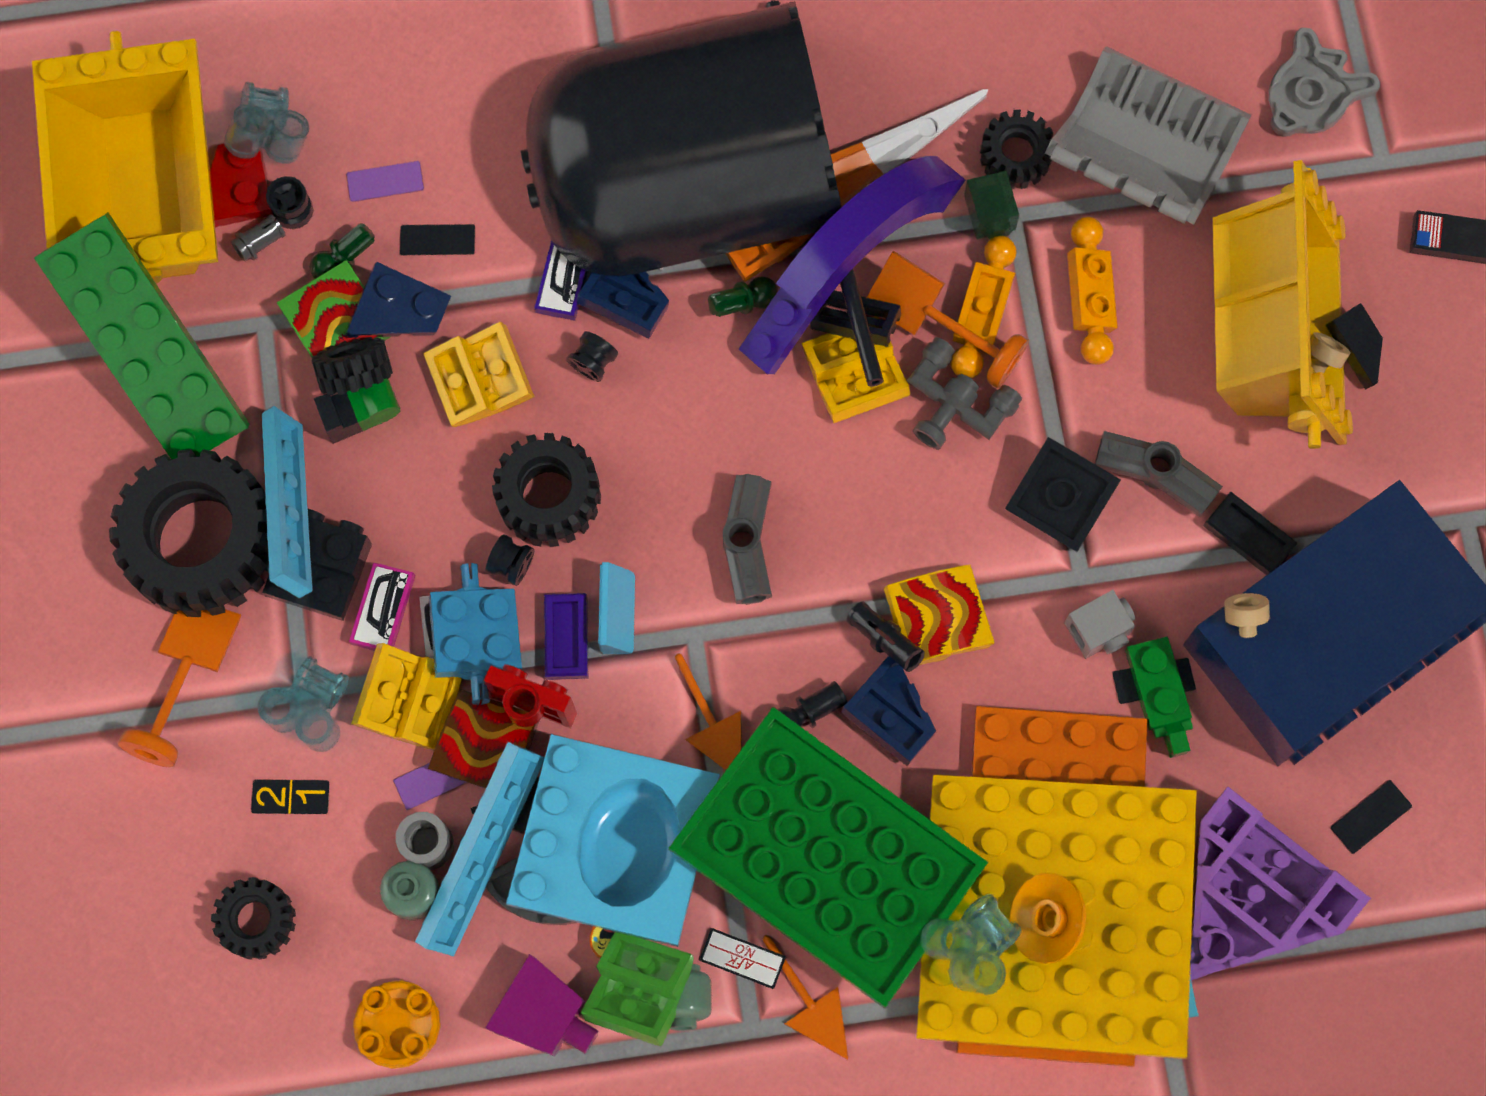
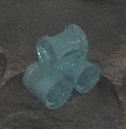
(267, 124)
(308, 704)
(977, 939)

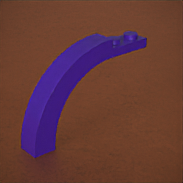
(840, 244)

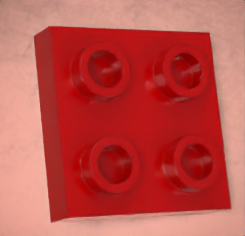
(539, 700)

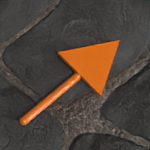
(721, 739)
(822, 1018)

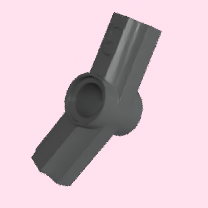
(1182, 482)
(747, 515)

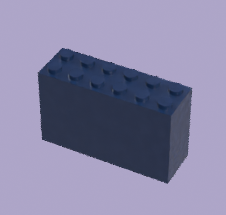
(1343, 625)

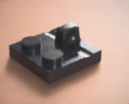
(1063, 494)

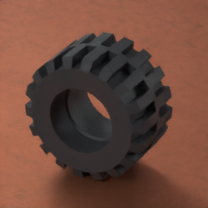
(540, 458)

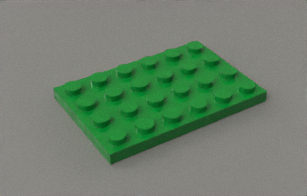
(827, 856)

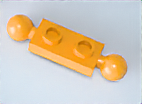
(1092, 290)
(984, 303)

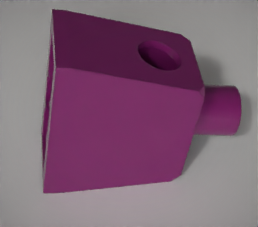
(542, 1012)

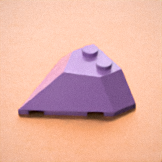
(1260, 891)

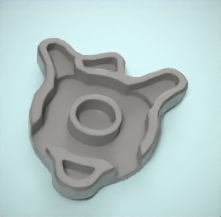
(1313, 88)

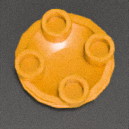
(396, 1024)

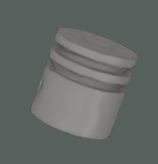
(424, 840)

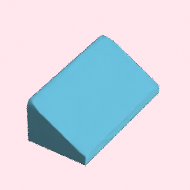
(616, 609)

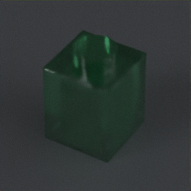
(991, 205)

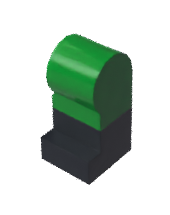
(357, 411)

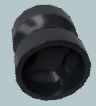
(289, 193)

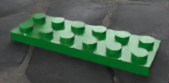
(141, 338)

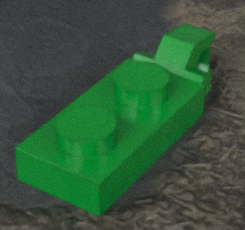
(1161, 693)

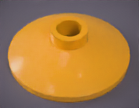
(1035, 911)

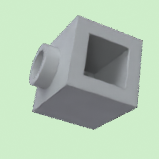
(1101, 624)

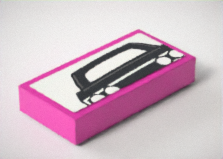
(382, 607)

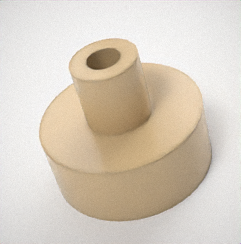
(1327, 352)
(1247, 612)

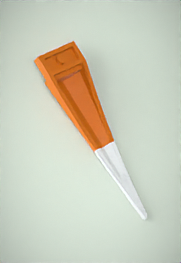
(858, 167)

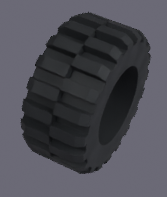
(152, 503)

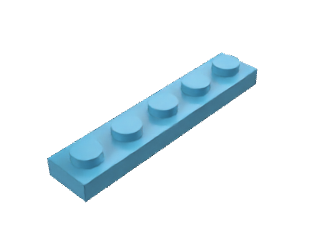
(286, 503)
(480, 849)

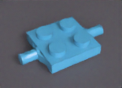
(474, 631)

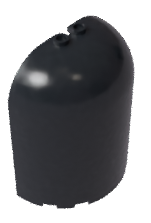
(681, 145)

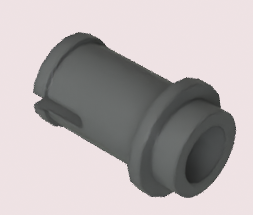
(257, 238)

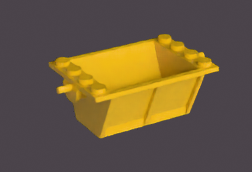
(130, 141)
(1271, 292)

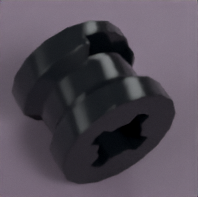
(592, 356)
(509, 560)

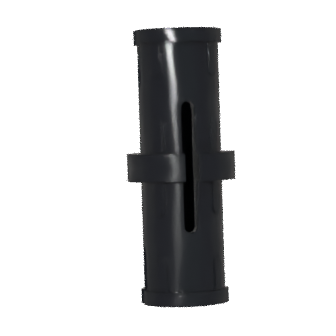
(903, 650)

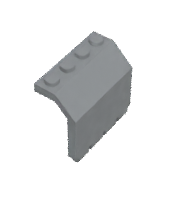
(1149, 136)

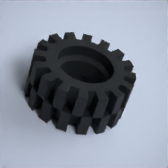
(1017, 127)
(352, 366)
(232, 903)

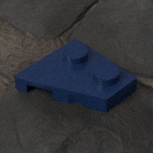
(625, 300)
(397, 306)
(891, 712)

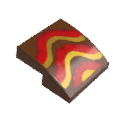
(476, 739)

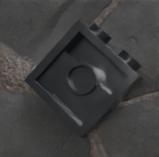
(336, 566)

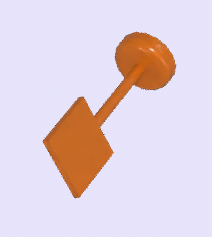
(916, 292)
(193, 641)

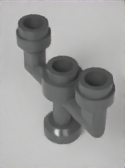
(956, 398)

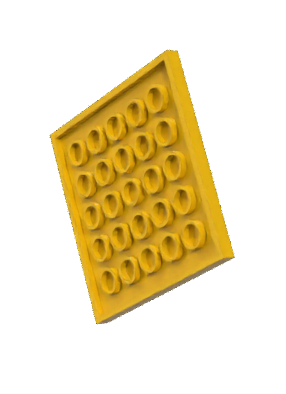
(1136, 874)

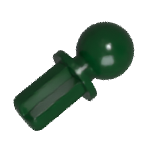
(345, 249)
(743, 297)

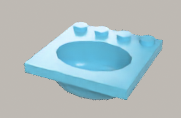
(604, 840)

